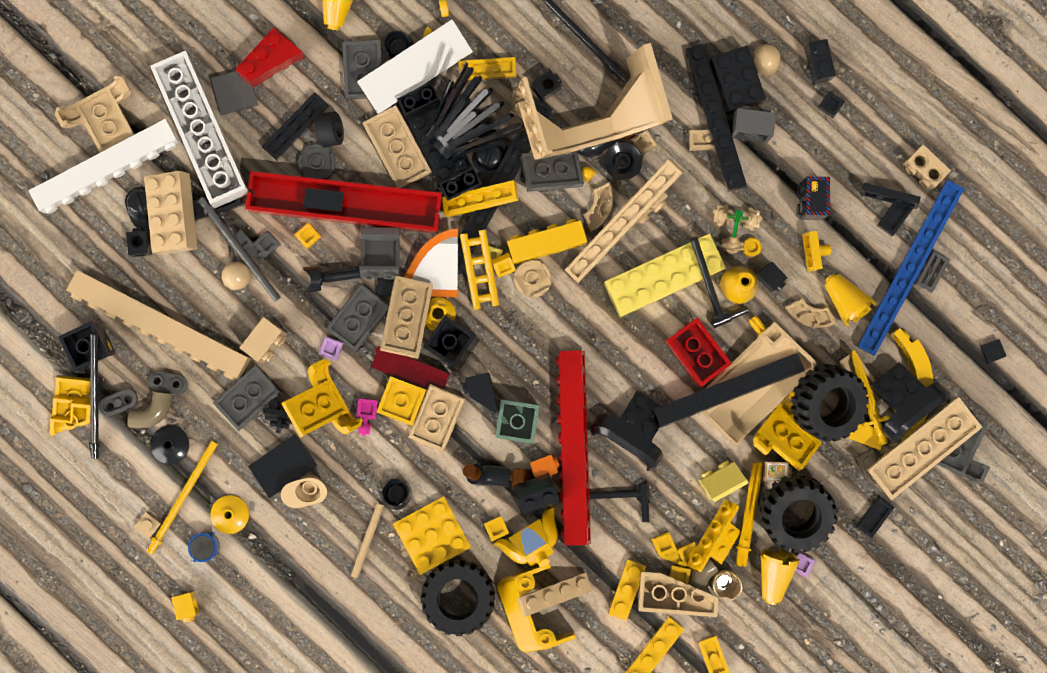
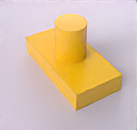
(814, 251)

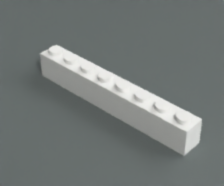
(104, 166)

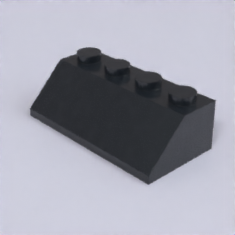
(481, 390)

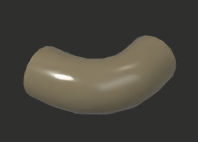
(153, 414)
(701, 579)

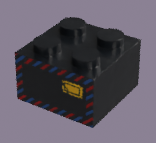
(814, 198)
(77, 344)

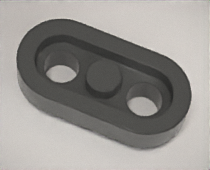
(167, 382)
(119, 402)

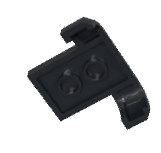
(907, 399)
(633, 429)

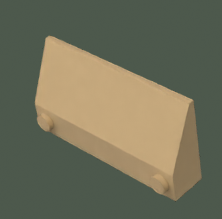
(743, 414)

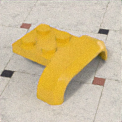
(320, 404)
(786, 437)

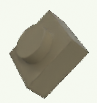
(866, 460)

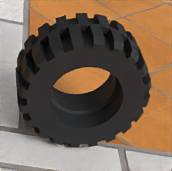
(845, 416)
(812, 531)
(452, 623)

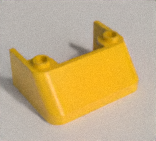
(523, 627)

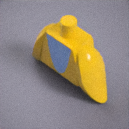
(532, 543)

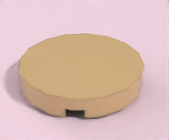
(532, 279)

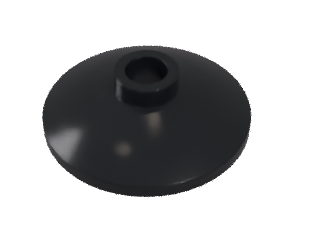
(629, 154)
(179, 445)

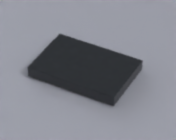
(282, 465)

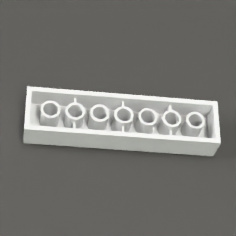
(199, 129)

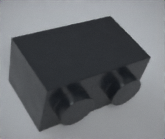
(819, 61)

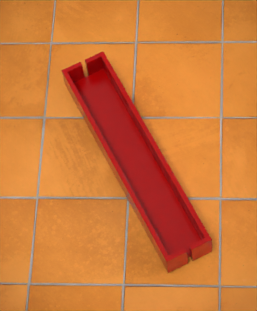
(361, 202)

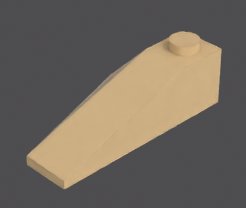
(667, 595)

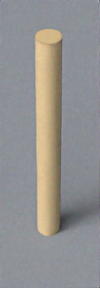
(367, 540)

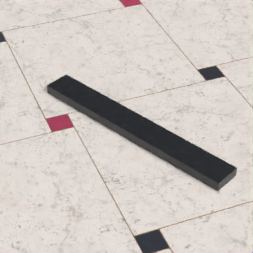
(729, 390)

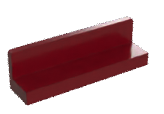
(409, 369)

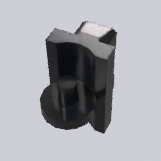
(277, 418)

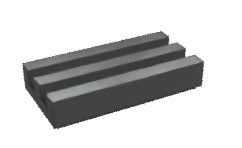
(939, 257)

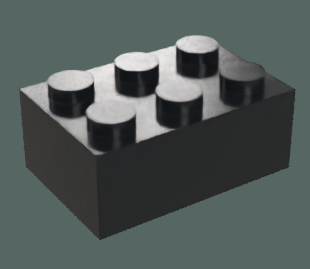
(737, 79)

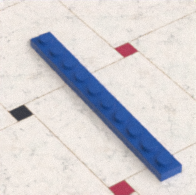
(910, 267)

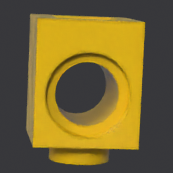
(185, 606)

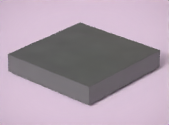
(233, 93)

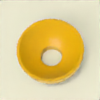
(445, 305)

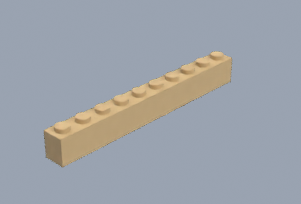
(158, 324)

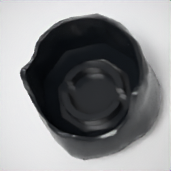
(396, 42)
(396, 494)

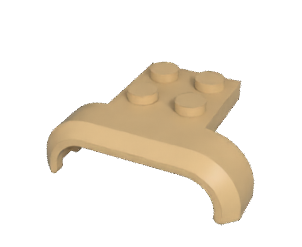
(100, 115)

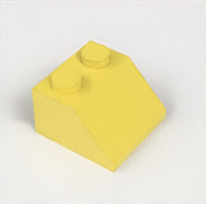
(722, 481)

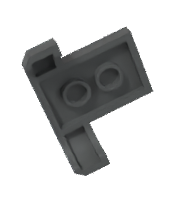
(961, 458)

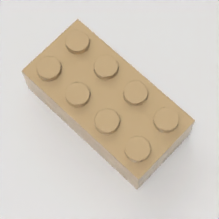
(170, 212)

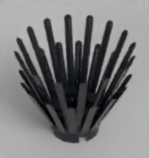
(453, 121)

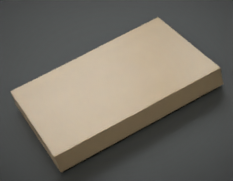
(437, 417)

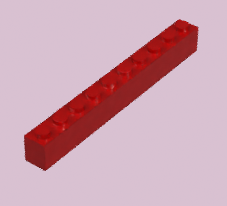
(574, 448)

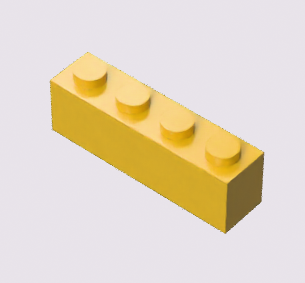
(546, 242)

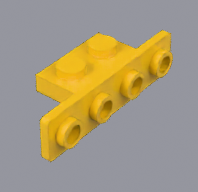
(717, 538)

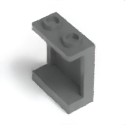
(380, 253)

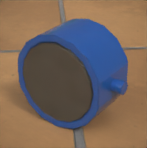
(203, 547)

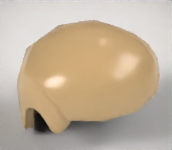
(766, 59)
(236, 275)
(727, 584)

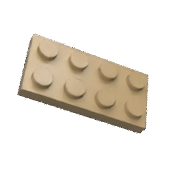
(397, 147)
(406, 317)

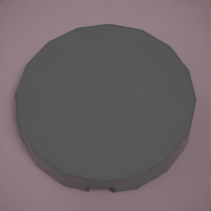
(317, 162)

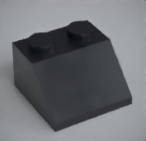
(451, 343)
(536, 495)

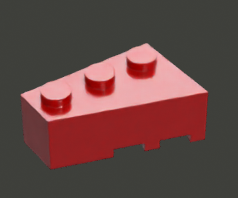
(268, 58)

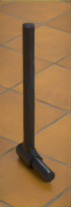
(720, 317)
(641, 493)

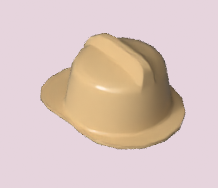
(304, 492)

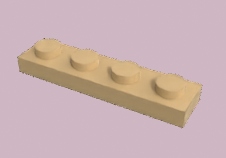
(554, 594)

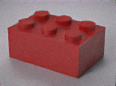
(698, 352)

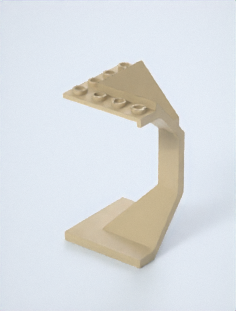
(637, 108)

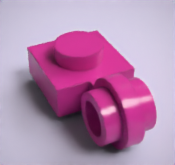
(366, 410)

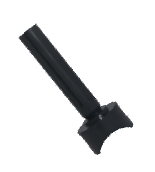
(318, 278)

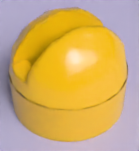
(588, 173)

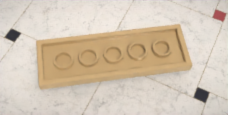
(924, 448)

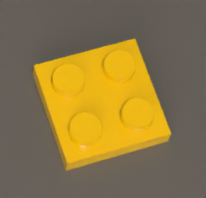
(401, 401)

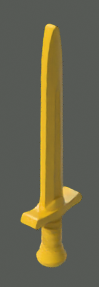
(873, 412)

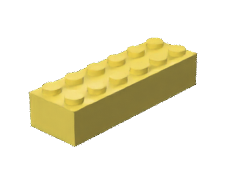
(662, 276)

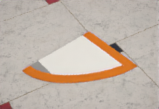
(438, 264)

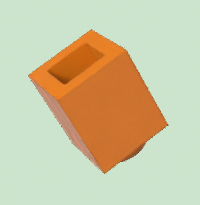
(545, 465)

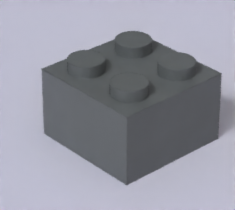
(753, 124)

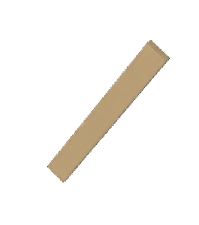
(624, 220)

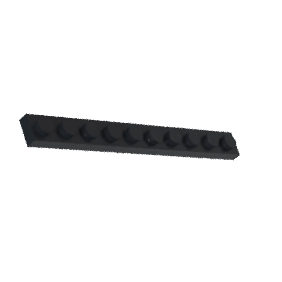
(505, 172)

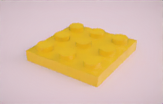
(432, 535)

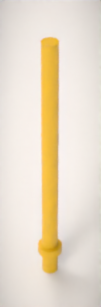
(157, 539)

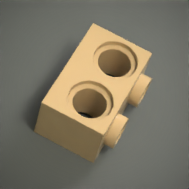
(929, 163)

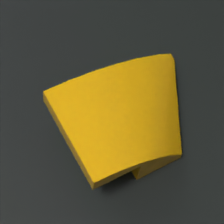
(70, 403)

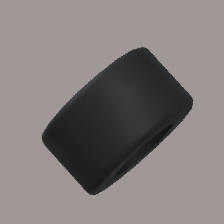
(329, 129)

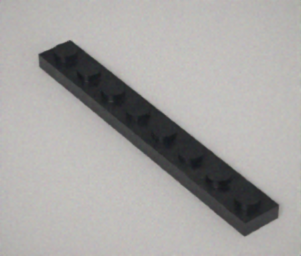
(716, 118)

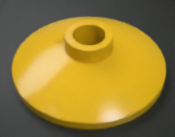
(239, 512)

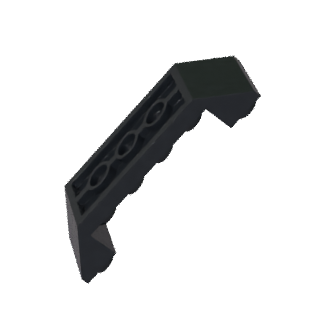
(452, 176)

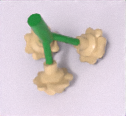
(723, 215)

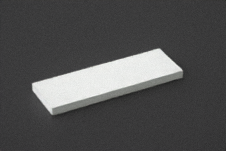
(414, 66)

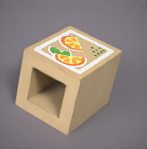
(775, 471)

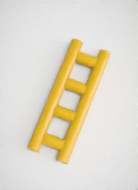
(474, 280)

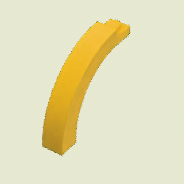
(918, 363)

